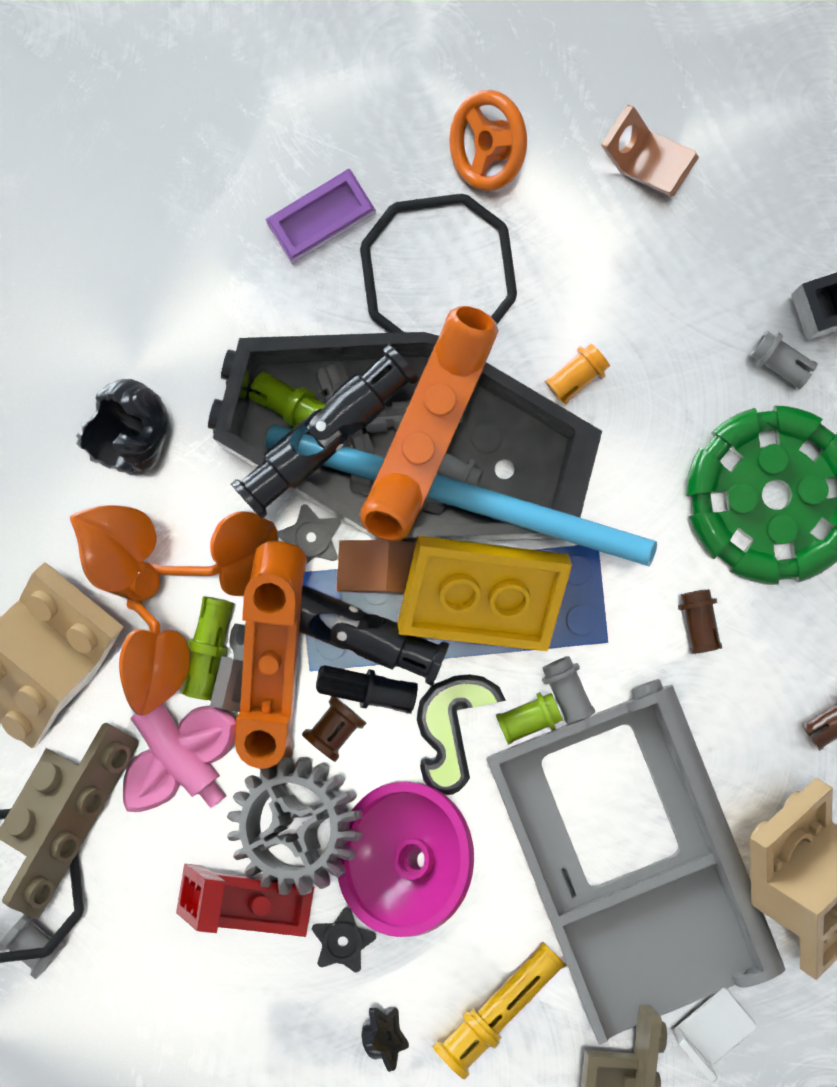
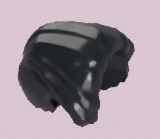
(126, 428)

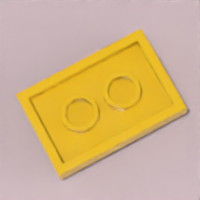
(483, 593)

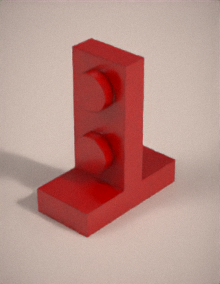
(240, 903)

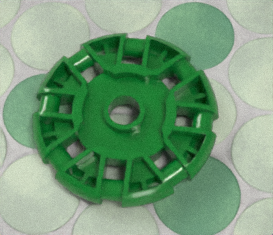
(744, 484)

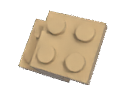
(48, 652)
(797, 873)

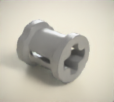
(29, 936)

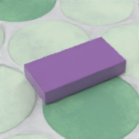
(320, 215)

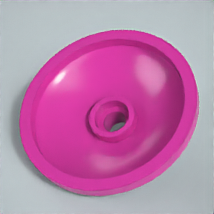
(384, 879)

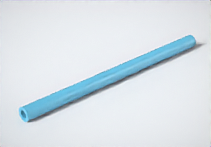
(492, 504)

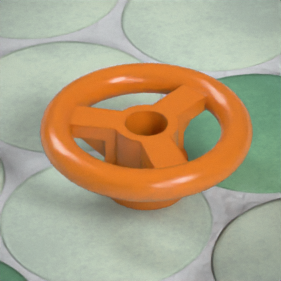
(492, 140)

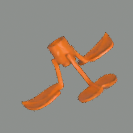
(112, 556)

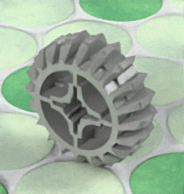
(305, 841)

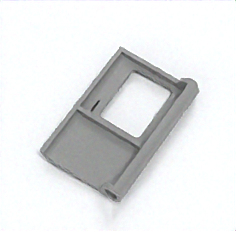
(662, 929)

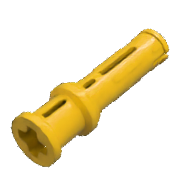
(483, 1026)

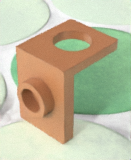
(647, 155)

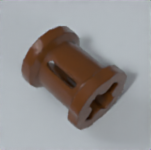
(333, 729)

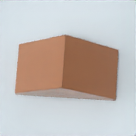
(374, 566)

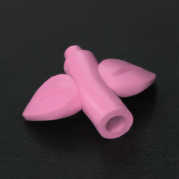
(178, 757)

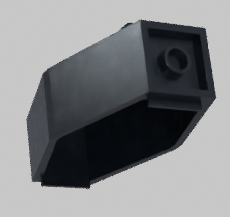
(502, 421)

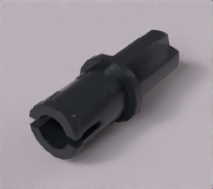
(367, 688)

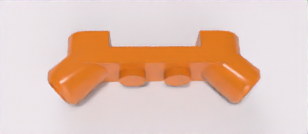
(429, 423)
(270, 654)

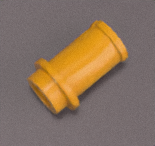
(578, 373)

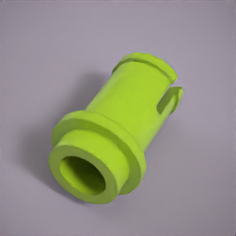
(529, 718)

